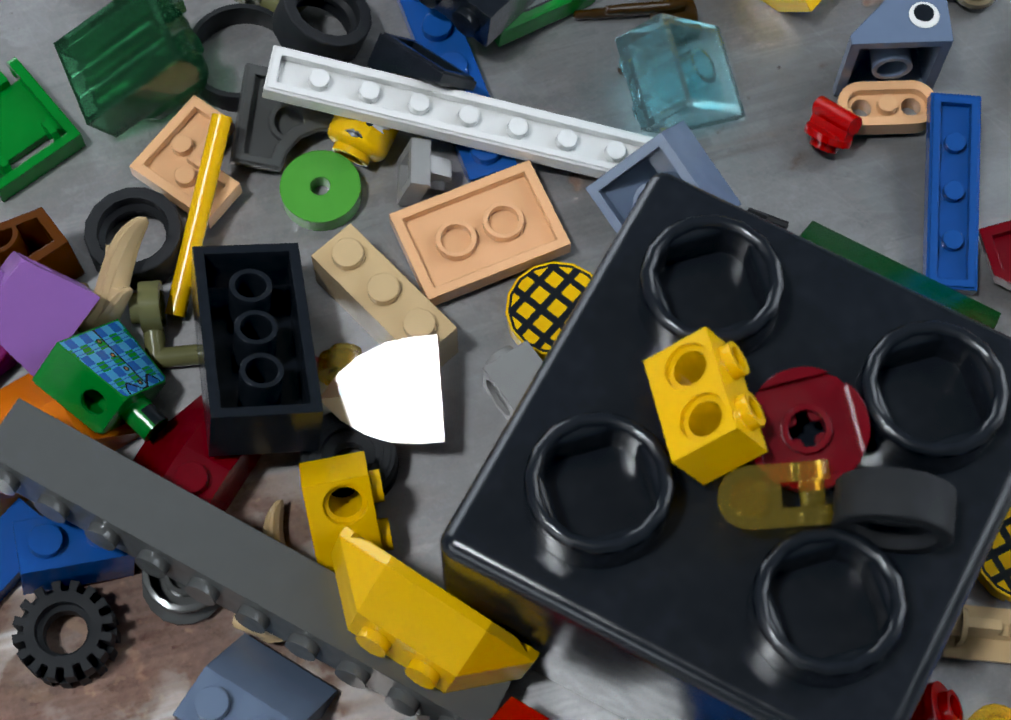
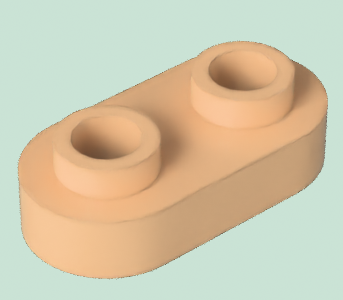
(884, 105)

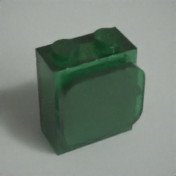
(133, 63)

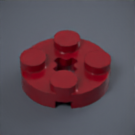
(823, 401)

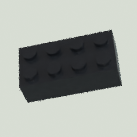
(255, 350)

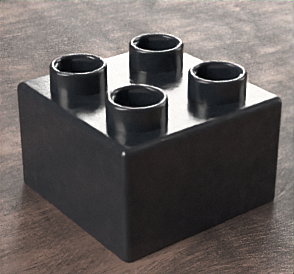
(622, 558)

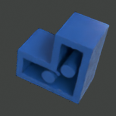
(63, 552)

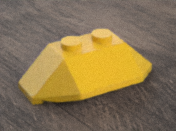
(420, 623)

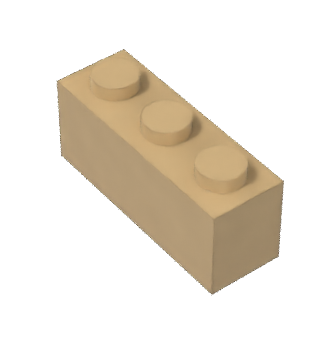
(379, 293)

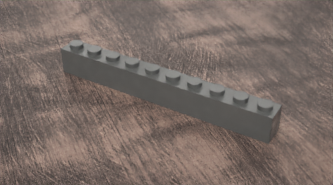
(209, 555)

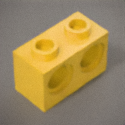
(706, 405)
(330, 514)

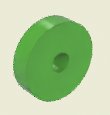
(326, 210)

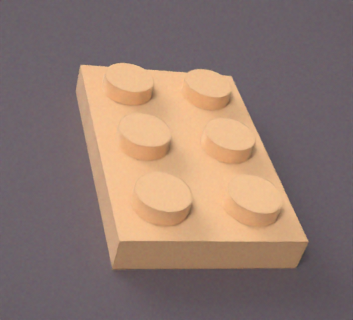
(479, 233)

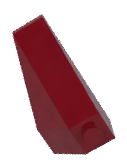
(182, 458)

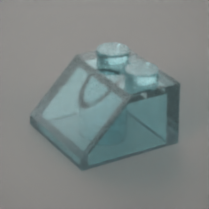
(678, 74)

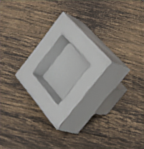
(420, 172)

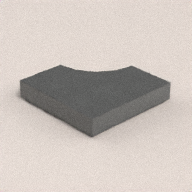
(268, 127)

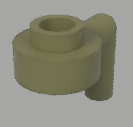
(148, 309)

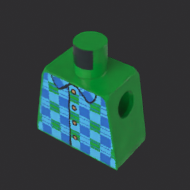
(105, 380)

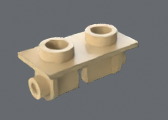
(981, 635)

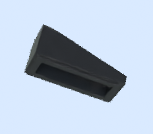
(415, 61)

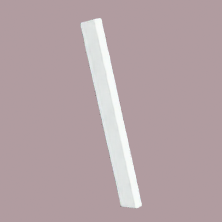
(446, 113)

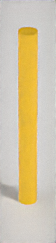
(198, 212)

